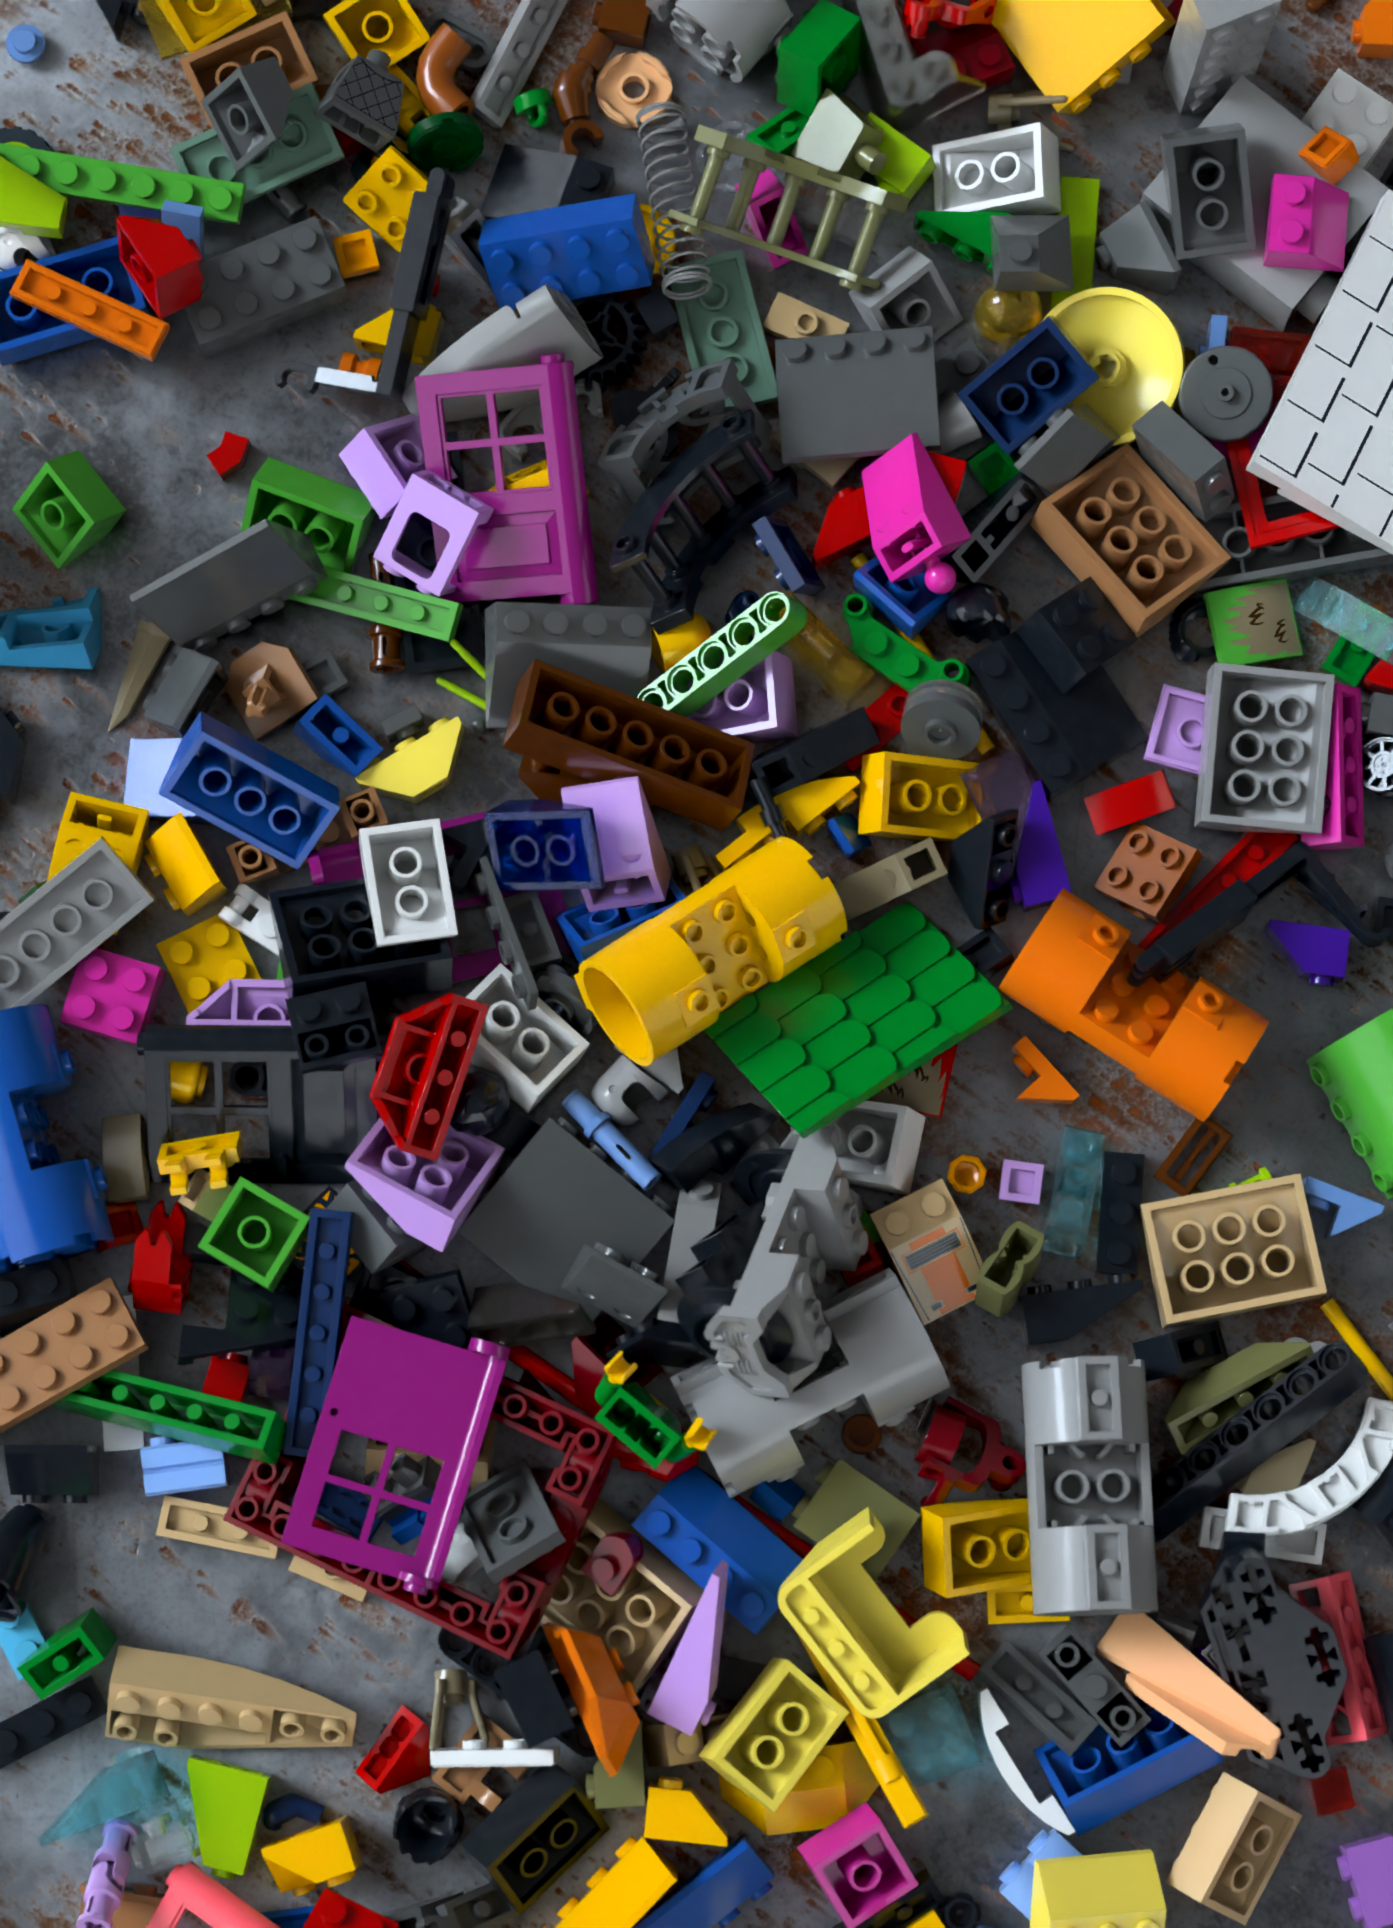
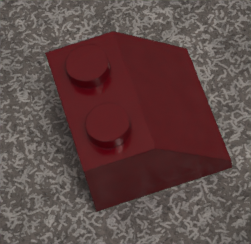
(977, 53)

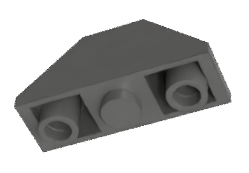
(1094, 1686)

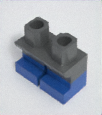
(412, 1481)

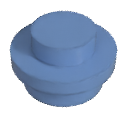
(25, 44)

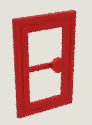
(1259, 531)

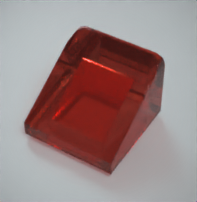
(1331, 1792)

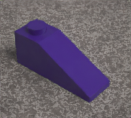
(1039, 863)

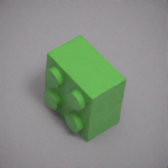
(256, 1234)

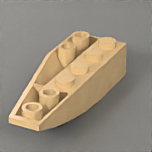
(216, 1706)

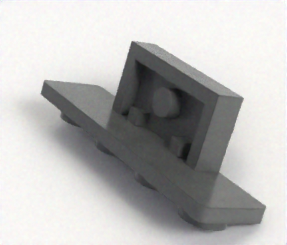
(523, 931)

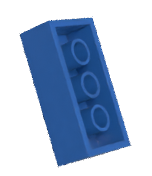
(571, 247)
(31, 332)

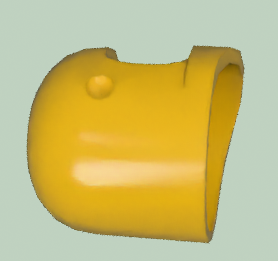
(679, 642)

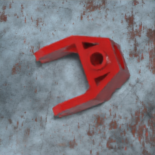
(160, 1268)

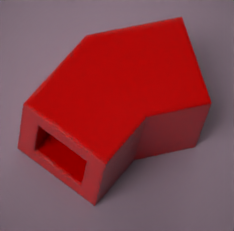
(230, 455)

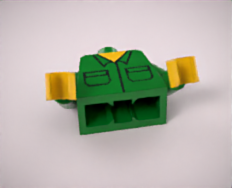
(643, 1420)

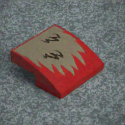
(922, 1088)

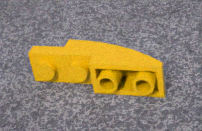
(804, 811)

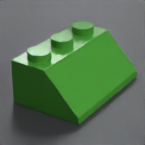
(327, 511)

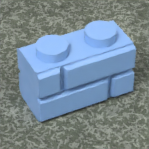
(182, 1467)

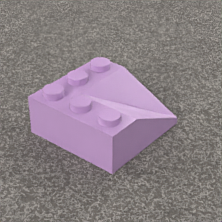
(423, 1194)

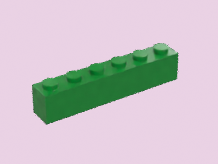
(180, 1415)

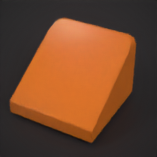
(1330, 155)

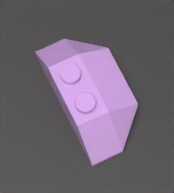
(244, 1004)

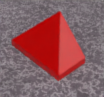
(398, 1754)

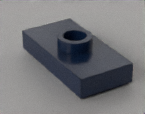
(346, 1509)

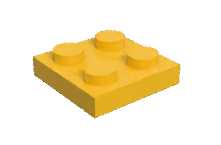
(205, 959)

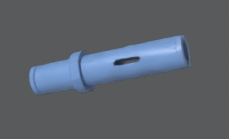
(599, 1127)

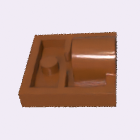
(1147, 872)

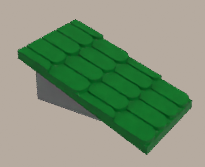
(856, 1019)

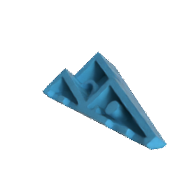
(55, 635)

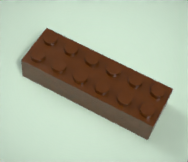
(617, 736)

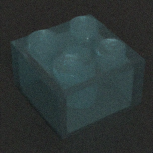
(931, 1735)

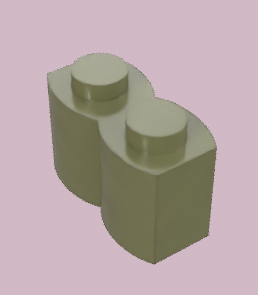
(1009, 1269)

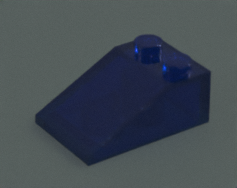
(544, 846)

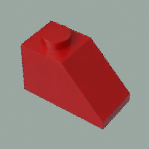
(843, 528)

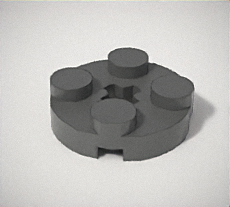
(564, 998)

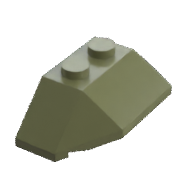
(1228, 1387)

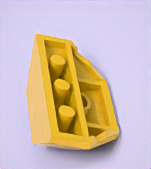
(826, 1791)

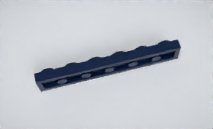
(318, 1324)

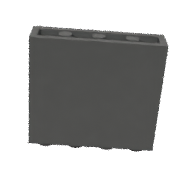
(554, 1204)

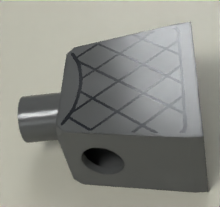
(364, 100)

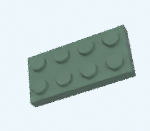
(304, 148)
(726, 325)

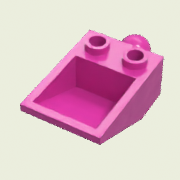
(912, 516)

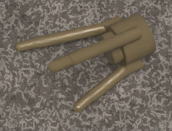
(1005, 108)
(692, 867)
(450, 1690)

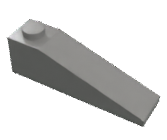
(693, 1220)

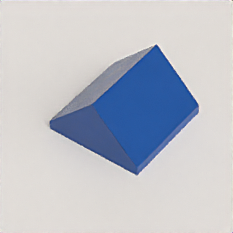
(903, 602)

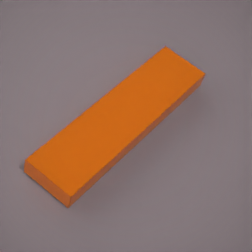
(90, 310)

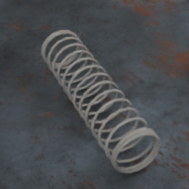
(653, 129)

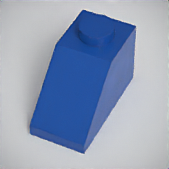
(336, 737)

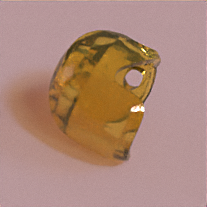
(1003, 316)

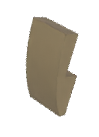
(125, 1158)

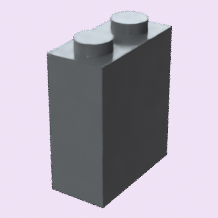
(1184, 461)

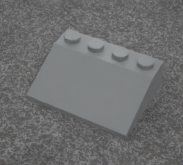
(1264, 750)

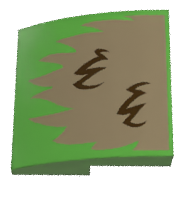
(1253, 623)

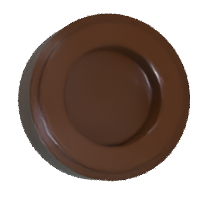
(861, 1434)

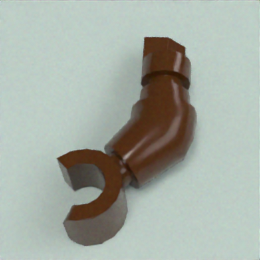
(573, 89)

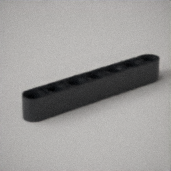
(1254, 1435)

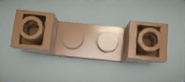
(356, 812)

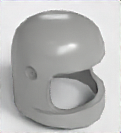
(615, 1081)

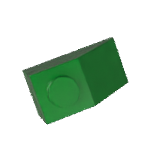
(67, 1653)

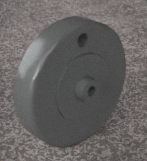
(1226, 394)

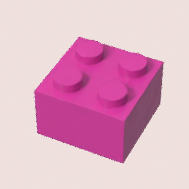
(112, 996)
(857, 1865)

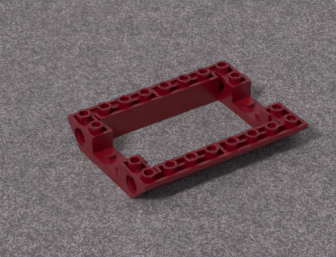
(504, 1626)

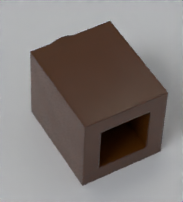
(623, 21)

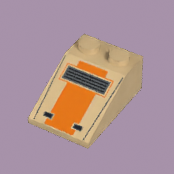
(930, 1250)

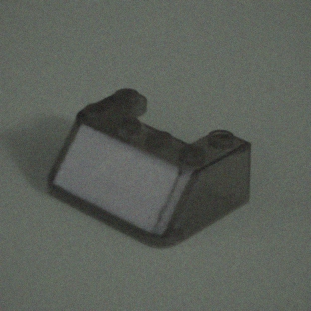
(900, 86)

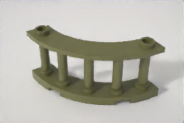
(797, 175)

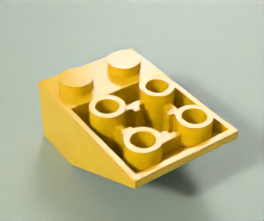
(91, 818)

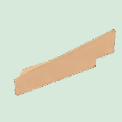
(1185, 1688)

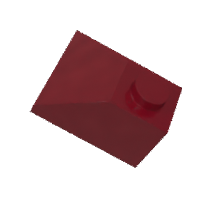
(590, 1360)

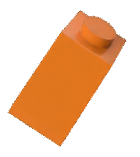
(1374, 30)

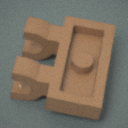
(468, 1781)

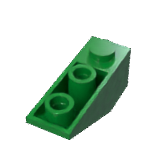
(962, 231)

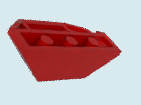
(426, 1071)

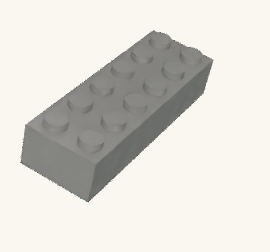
(1215, 47)

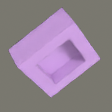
(1021, 1182)

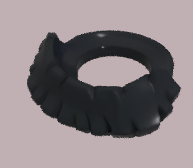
(1180, 644)

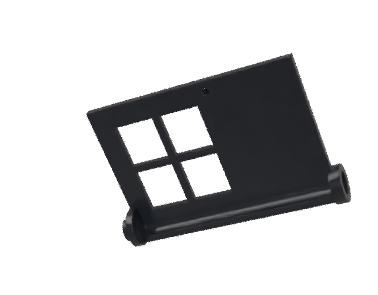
(311, 1116)

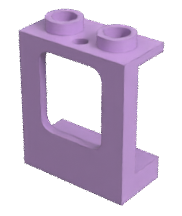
(445, 506)

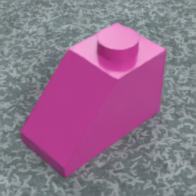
(763, 211)

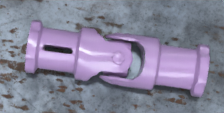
(108, 1875)

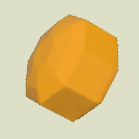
(966, 1174)

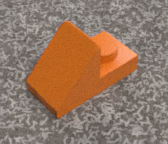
(1050, 1084)

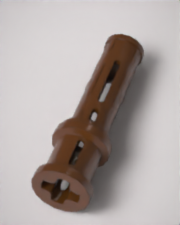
(384, 634)

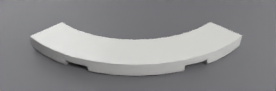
(1327, 1494)

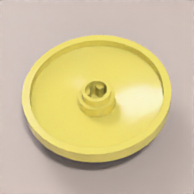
(1130, 349)

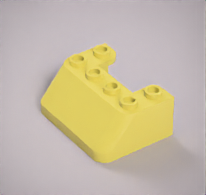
(858, 1629)

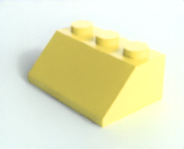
(773, 1733)
(1098, 1891)

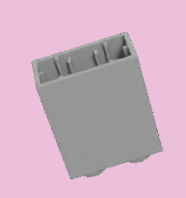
(1272, 148)

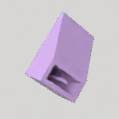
(628, 844)

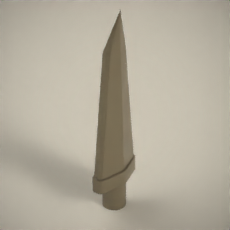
(144, 657)

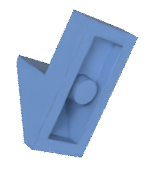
(1349, 1207)

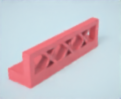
(1360, 1690)

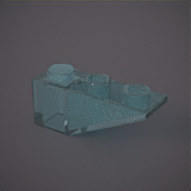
(1073, 1192)

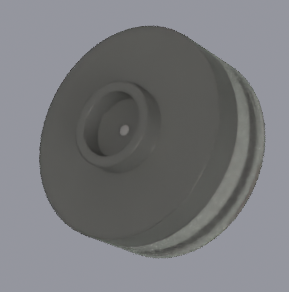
(942, 719)

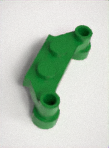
(892, 654)

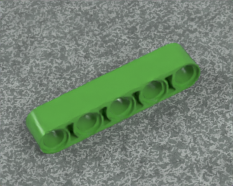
(738, 655)

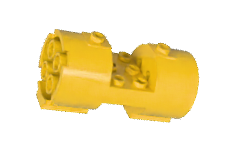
(711, 951)

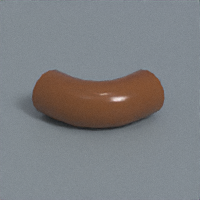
(437, 73)

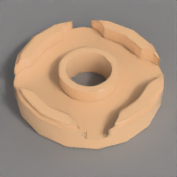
(632, 68)

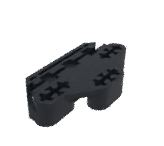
(1280, 1651)

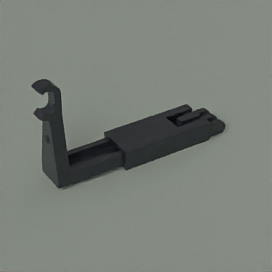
(408, 299)
(1235, 902)

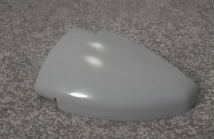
(503, 340)

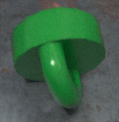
(531, 102)

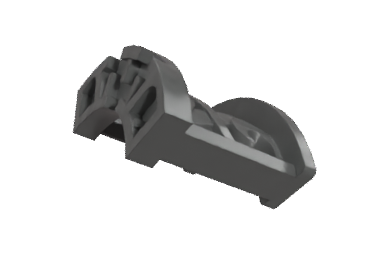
(703, 392)

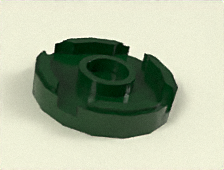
(445, 141)

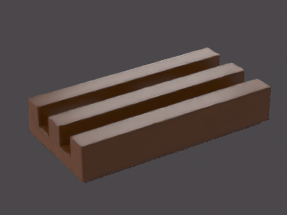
(1173, 1183)

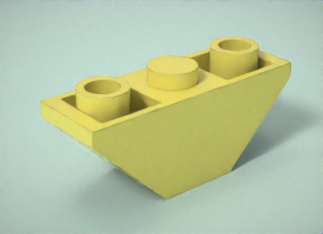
(417, 765)

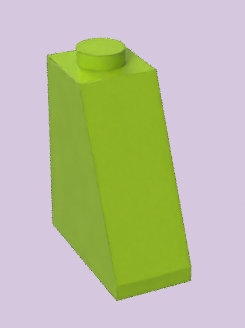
(227, 1812)

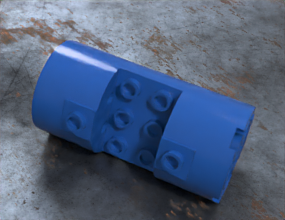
(44, 1204)

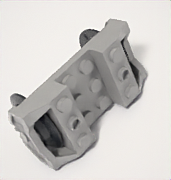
(769, 1323)

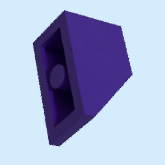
(1311, 950)

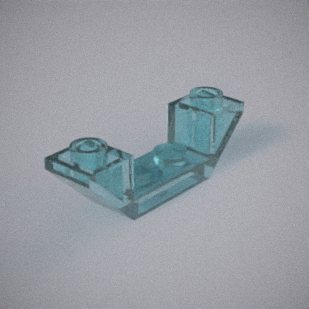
(1347, 617)

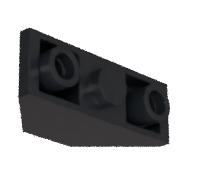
(984, 867)

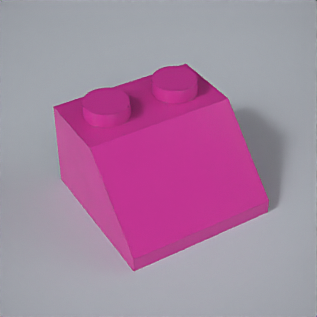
(1305, 224)

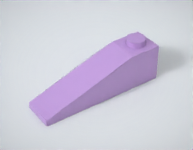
(693, 1673)

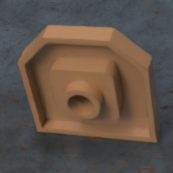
(269, 687)

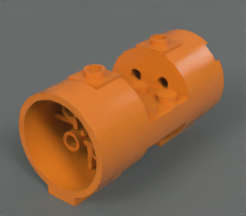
(1173, 1035)

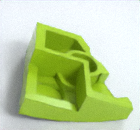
(30, 203)

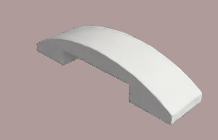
(993, 1720)

